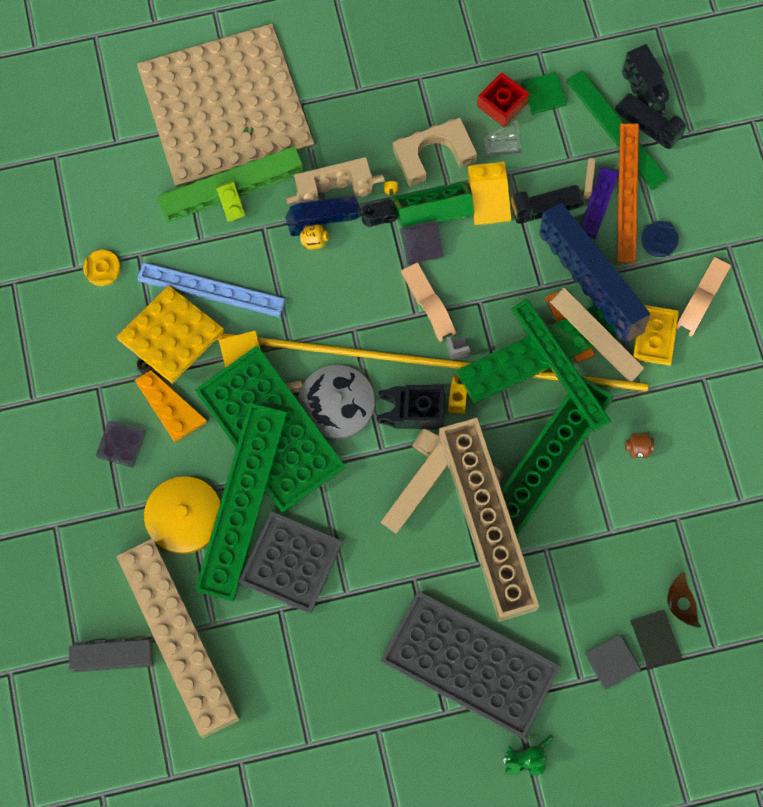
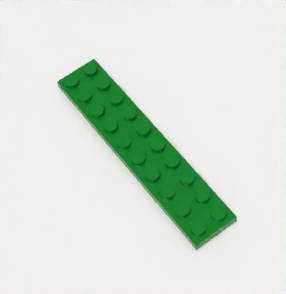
(522, 360)
(241, 502)

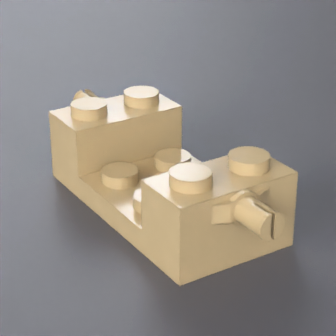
(335, 176)

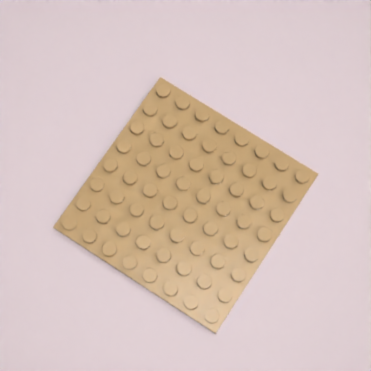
(214, 92)

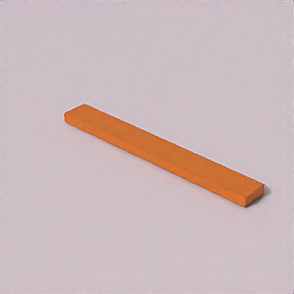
(627, 194)

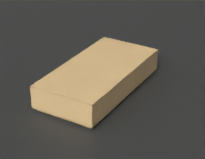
(589, 178)

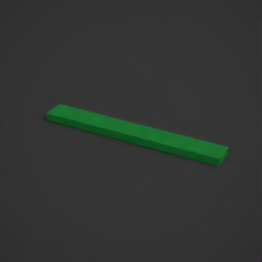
(611, 124)
(561, 365)

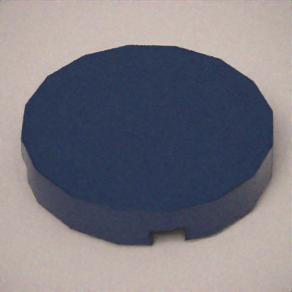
(660, 239)

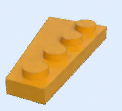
(170, 408)

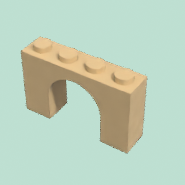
(449, 134)

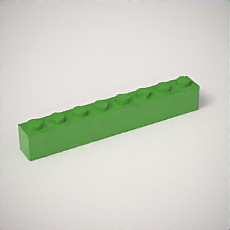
(247, 178)

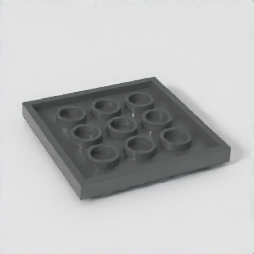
(290, 562)

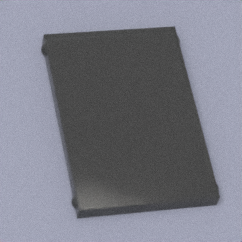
(656, 639)

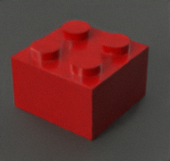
(502, 99)

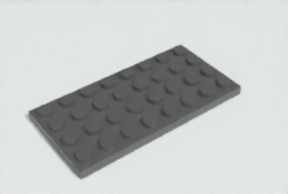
(470, 664)

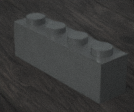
(110, 656)

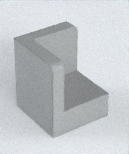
(457, 348)

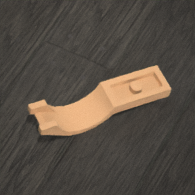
(703, 295)
(429, 301)

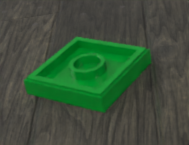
(544, 93)

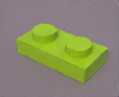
(230, 201)

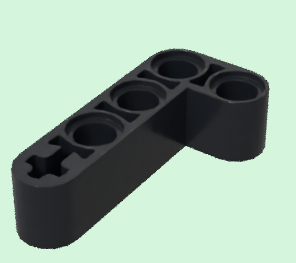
(650, 121)
(532, 208)

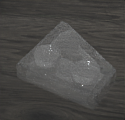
(503, 141)

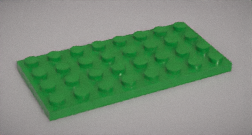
(303, 455)

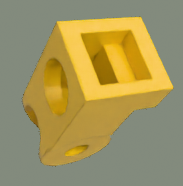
(457, 397)

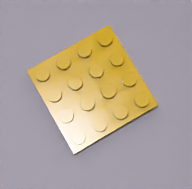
(170, 334)

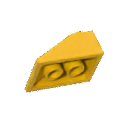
(489, 193)

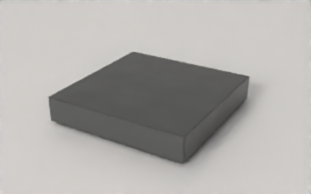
(612, 662)

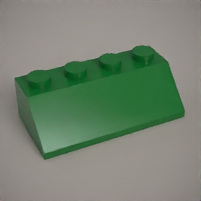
(434, 204)

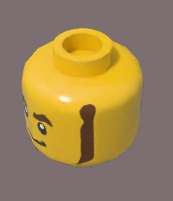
(314, 237)

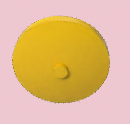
(181, 514)

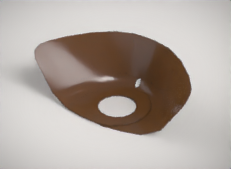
(678, 590)

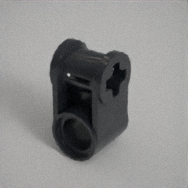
(380, 213)

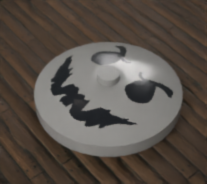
(338, 401)

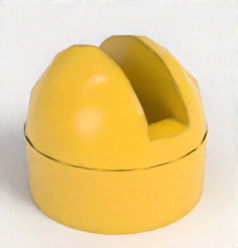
(391, 186)

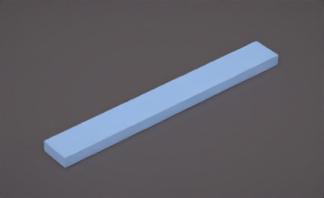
(211, 289)

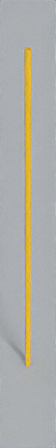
(421, 360)

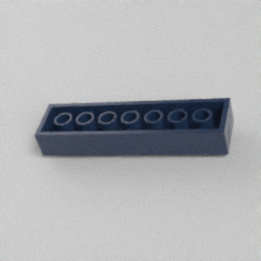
(594, 273)

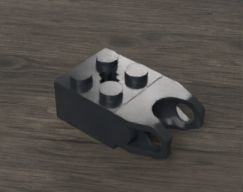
(645, 77)
(410, 404)

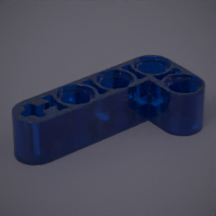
(321, 213)

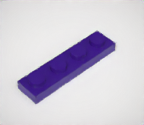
(599, 201)

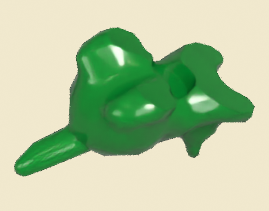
(530, 759)

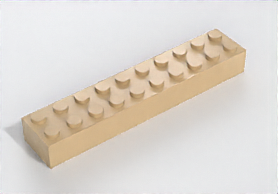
(488, 520)
(177, 639)

